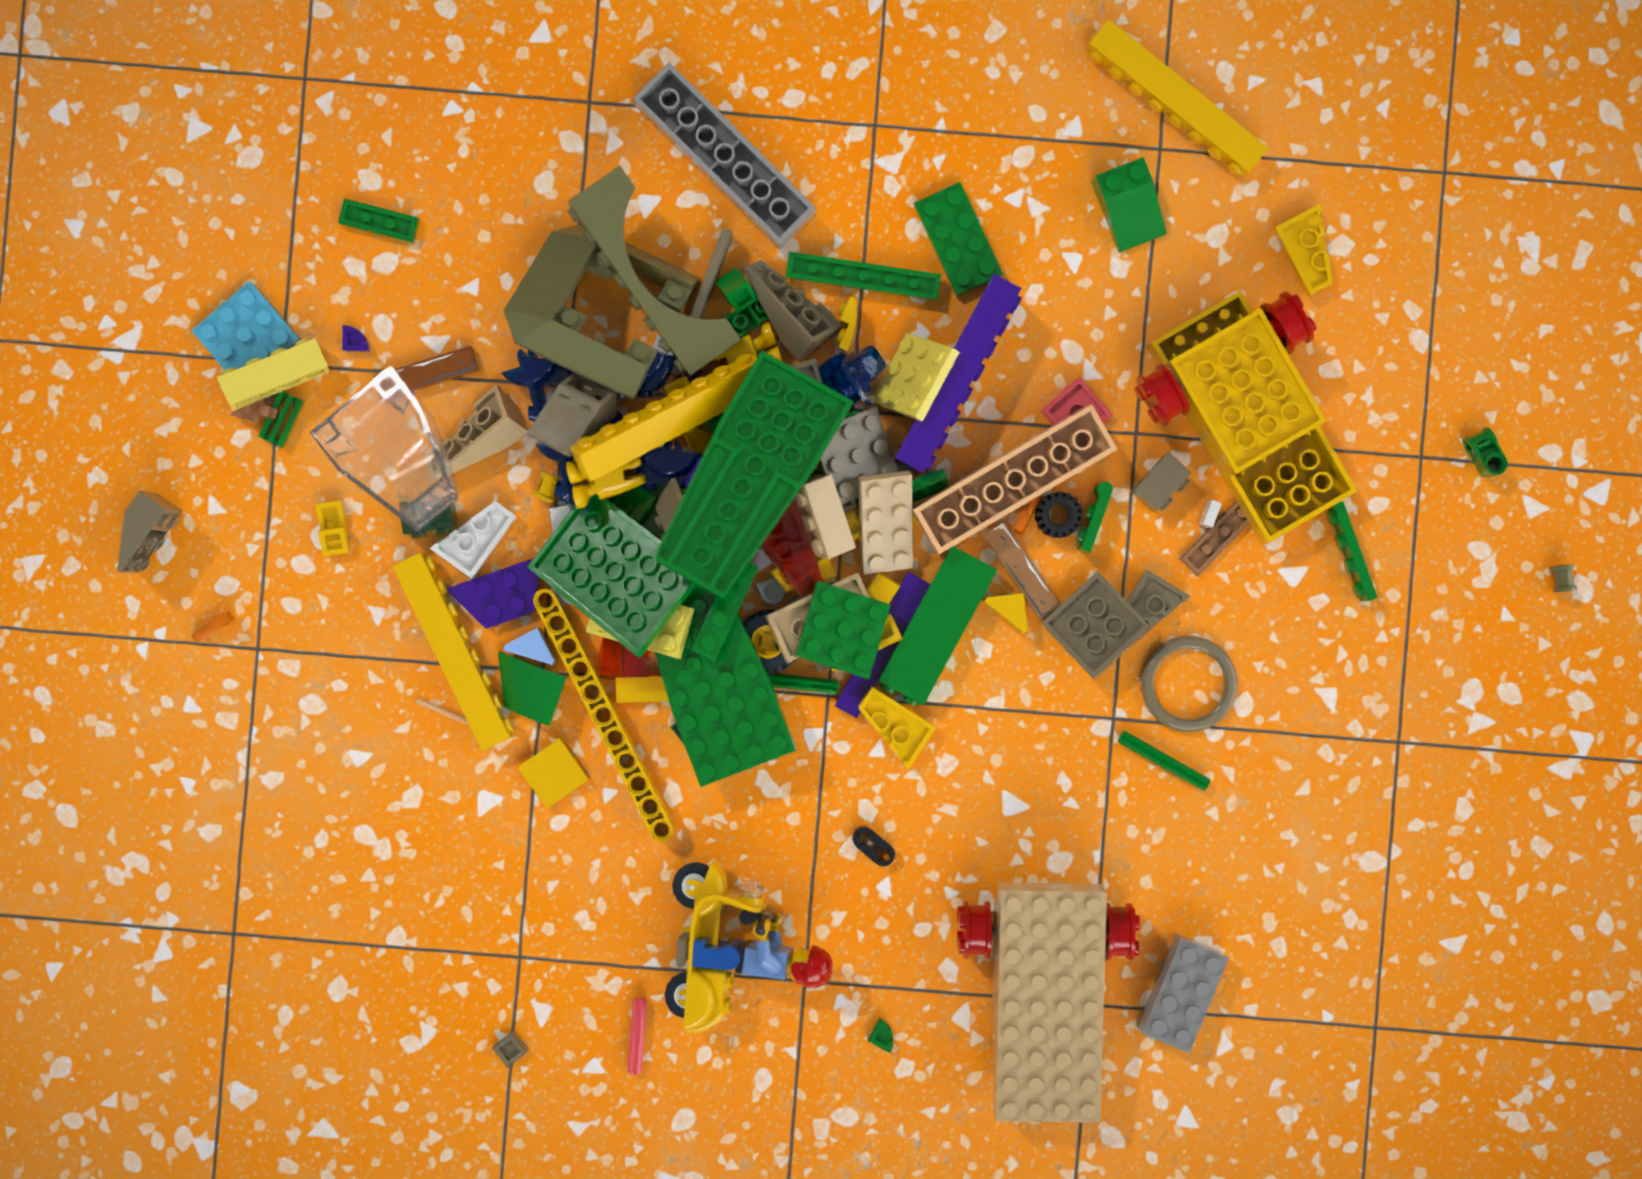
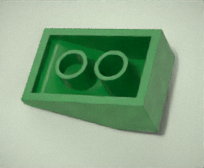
(1130, 204)

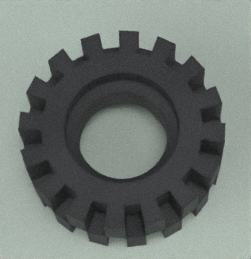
(1074, 514)

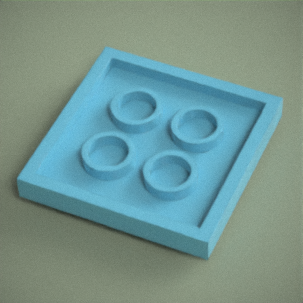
(244, 329)

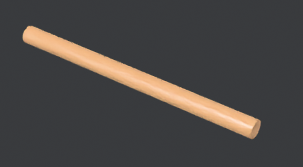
(438, 709)

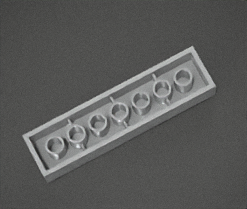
(724, 156)

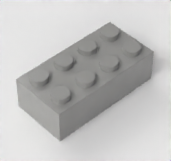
(1182, 992)

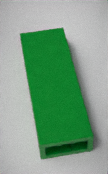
(936, 626)

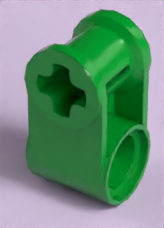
(1484, 451)

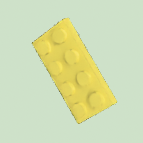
(669, 640)

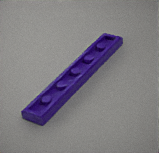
(902, 609)

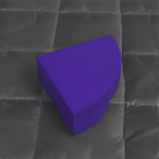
(354, 340)

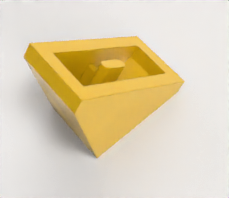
(1011, 608)

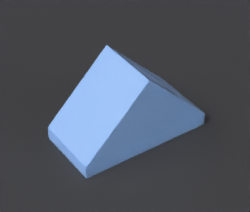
(533, 646)

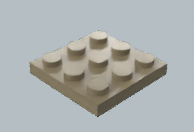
(856, 452)
(1096, 625)

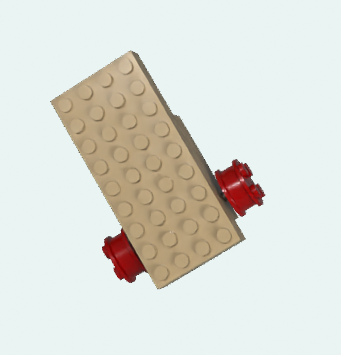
(1048, 993)

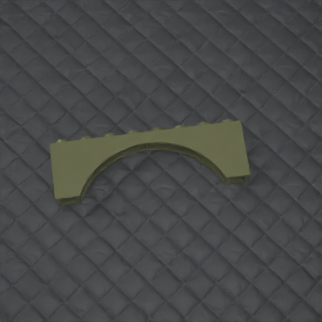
(602, 214)

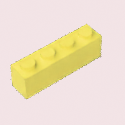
(273, 374)

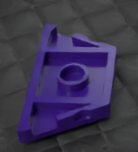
(499, 595)

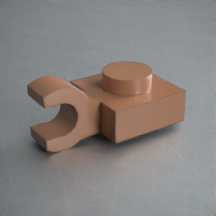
(254, 411)

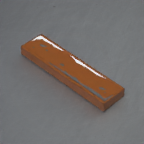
(438, 368)

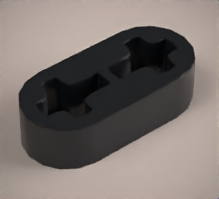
(869, 850)

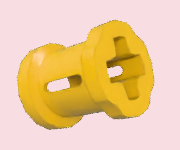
(546, 487)

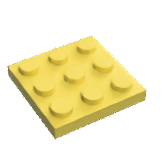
(915, 376)

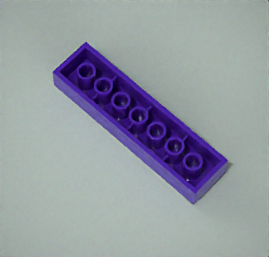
(974, 345)

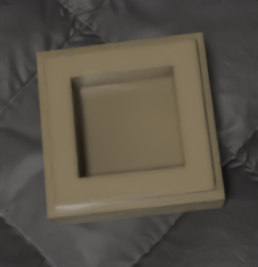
(510, 1048)

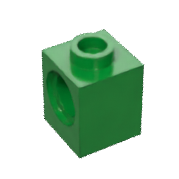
(736, 290)

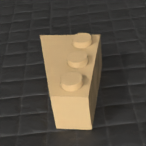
(824, 517)

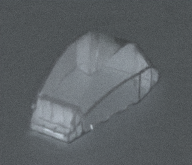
(391, 450)

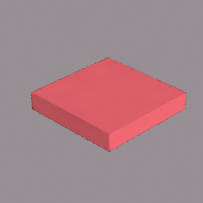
(1072, 399)

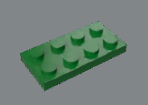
(957, 239)

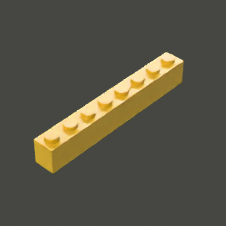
(1176, 99)
(660, 420)
(453, 650)

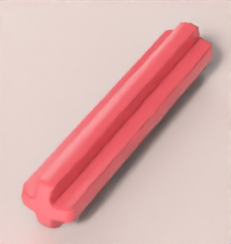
(637, 1035)

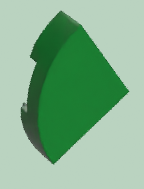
(881, 1035)

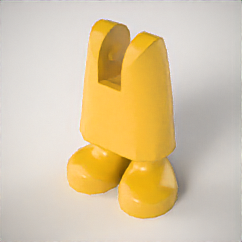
(749, 346)
(605, 486)

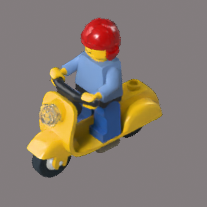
(703, 990)

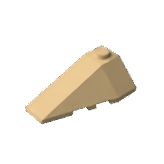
(487, 431)

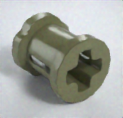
(1563, 578)

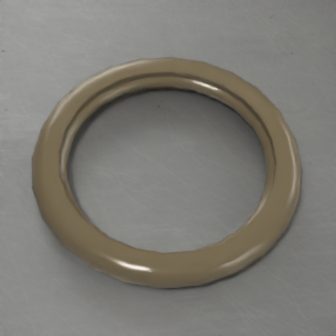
(1160, 654)

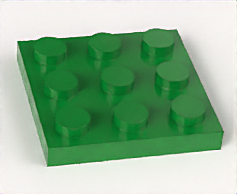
(842, 630)

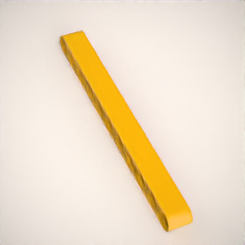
(604, 727)

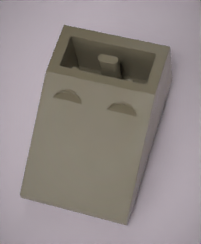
(574, 412)
(144, 530)

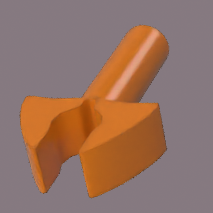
(1023, 519)
(214, 624)

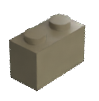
(1162, 482)

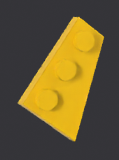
(1306, 249)
(898, 725)

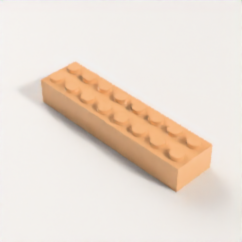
(1014, 479)

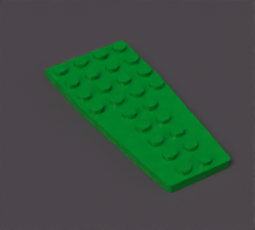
(750, 473)
(724, 706)

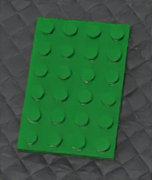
(611, 573)

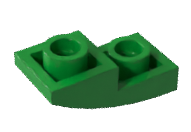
(747, 319)

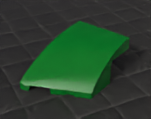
(530, 688)

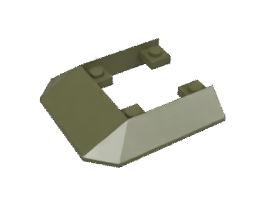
(552, 330)

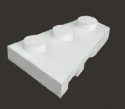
(475, 540)

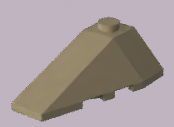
(795, 318)

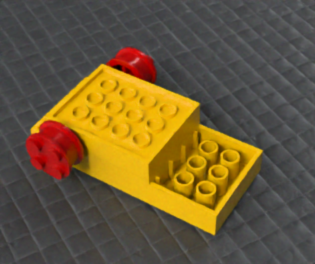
(1250, 408)

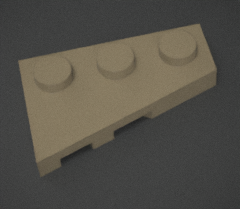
(1155, 598)

